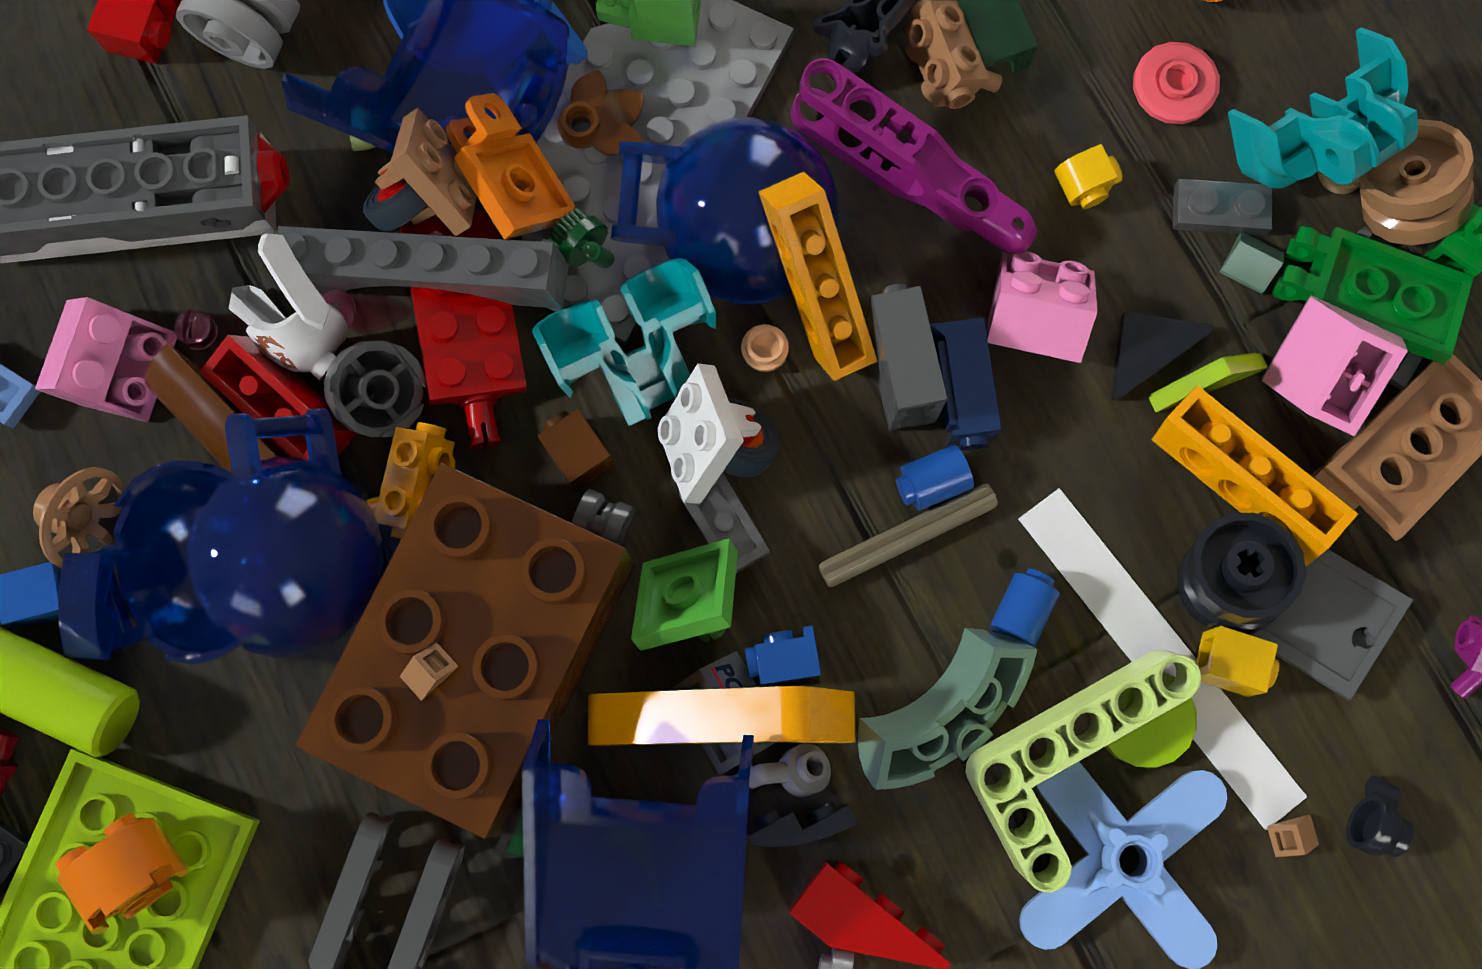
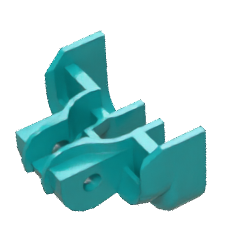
(1341, 136)
(660, 302)

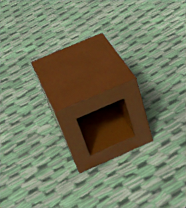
(575, 448)

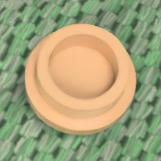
(764, 348)

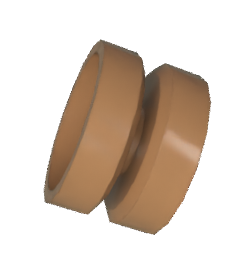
(1421, 189)

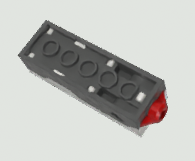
(137, 188)

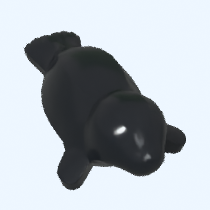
(862, 31)

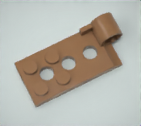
(1354, 468)

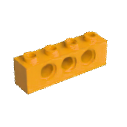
(818, 274)
(1252, 472)

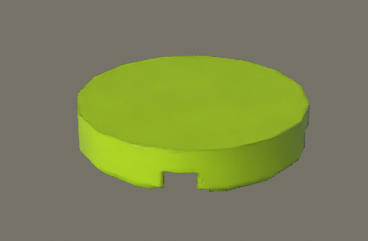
(1160, 739)

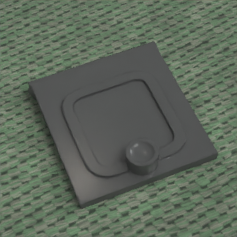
(1321, 623)

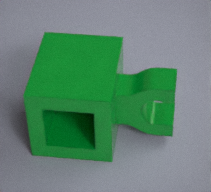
(1462, 248)

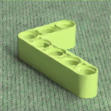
(1064, 750)

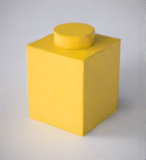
(1237, 661)

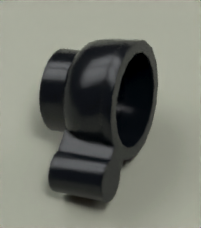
(1377, 823)

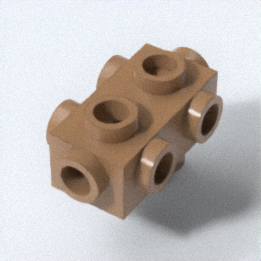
(946, 54)

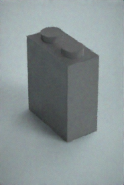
(906, 357)

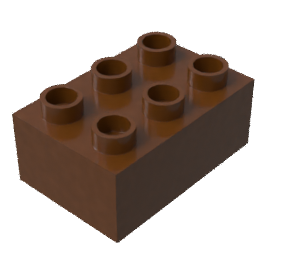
(517, 611)

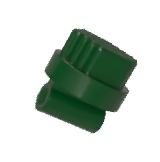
(581, 239)

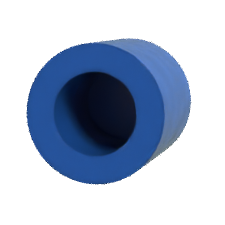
(935, 478)
(1026, 606)

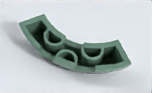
(950, 716)

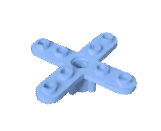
(1097, 877)

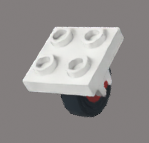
(713, 435)

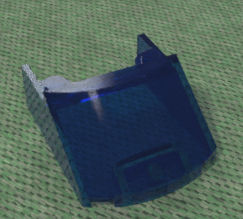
(442, 62)
(632, 877)

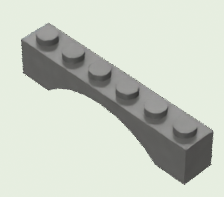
(489, 268)

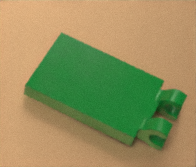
(1381, 286)

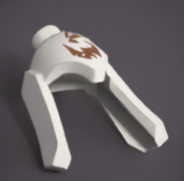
(305, 338)

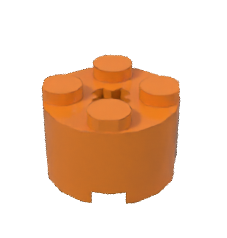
(120, 871)

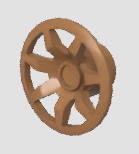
(75, 513)

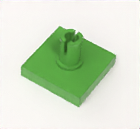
(686, 595)

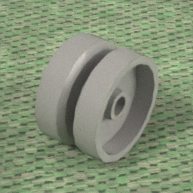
(240, 28)

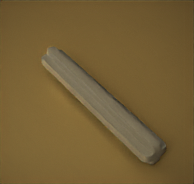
(908, 535)

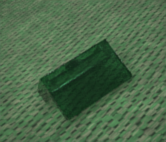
(1000, 32)

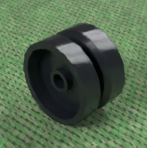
(1241, 573)

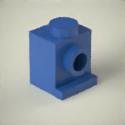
(784, 658)

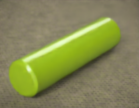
(64, 697)

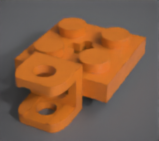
(498, 161)

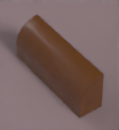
(196, 403)

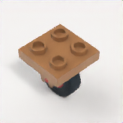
(421, 181)

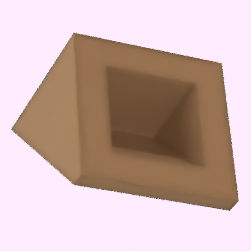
(428, 670)
(1293, 837)

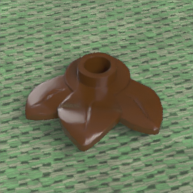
(606, 111)

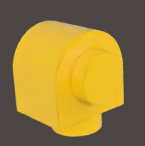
(1088, 177)

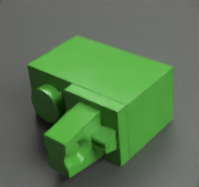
(654, 19)

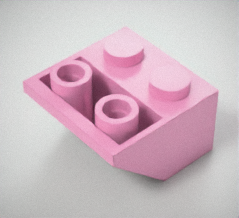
(1042, 306)
(103, 359)
(1334, 364)

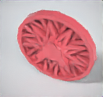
(1176, 83)

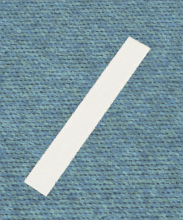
(1141, 629)

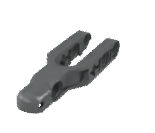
(424, 913)

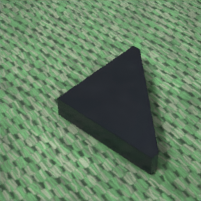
(1148, 346)

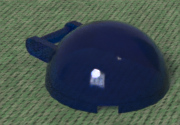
(713, 206)
(285, 541)
(155, 564)

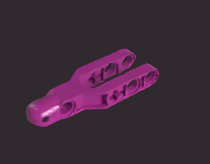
(925, 167)

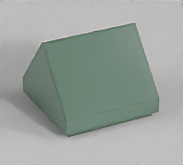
(1252, 262)

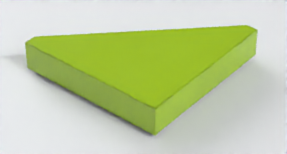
(1209, 378)

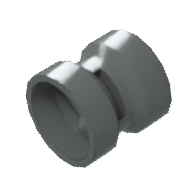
(603, 517)

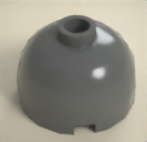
(375, 388)

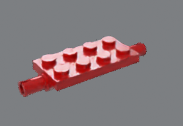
(467, 342)

